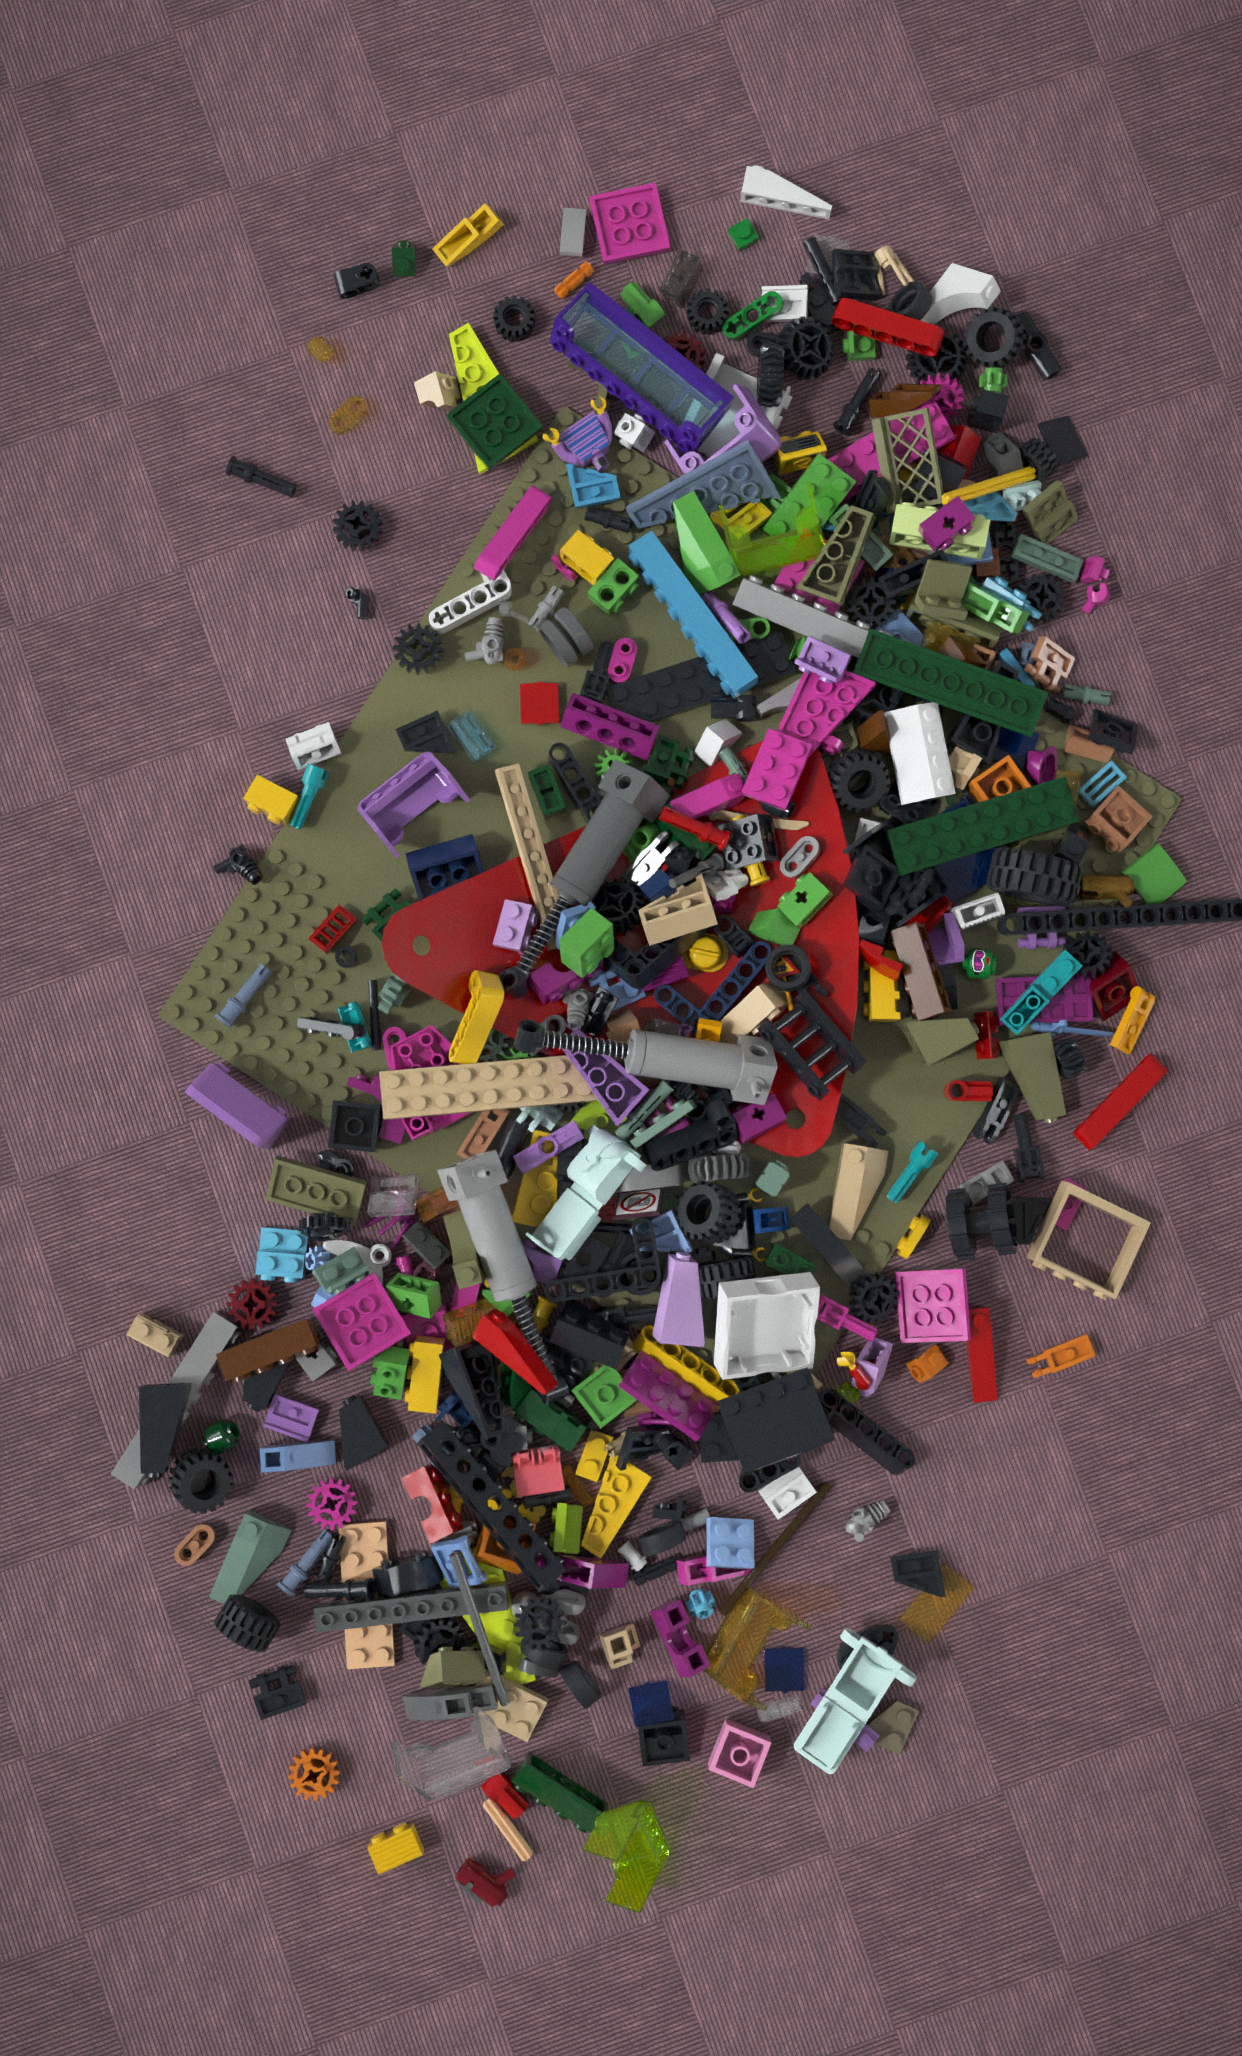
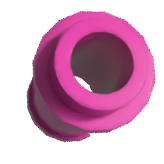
(405, 1265)

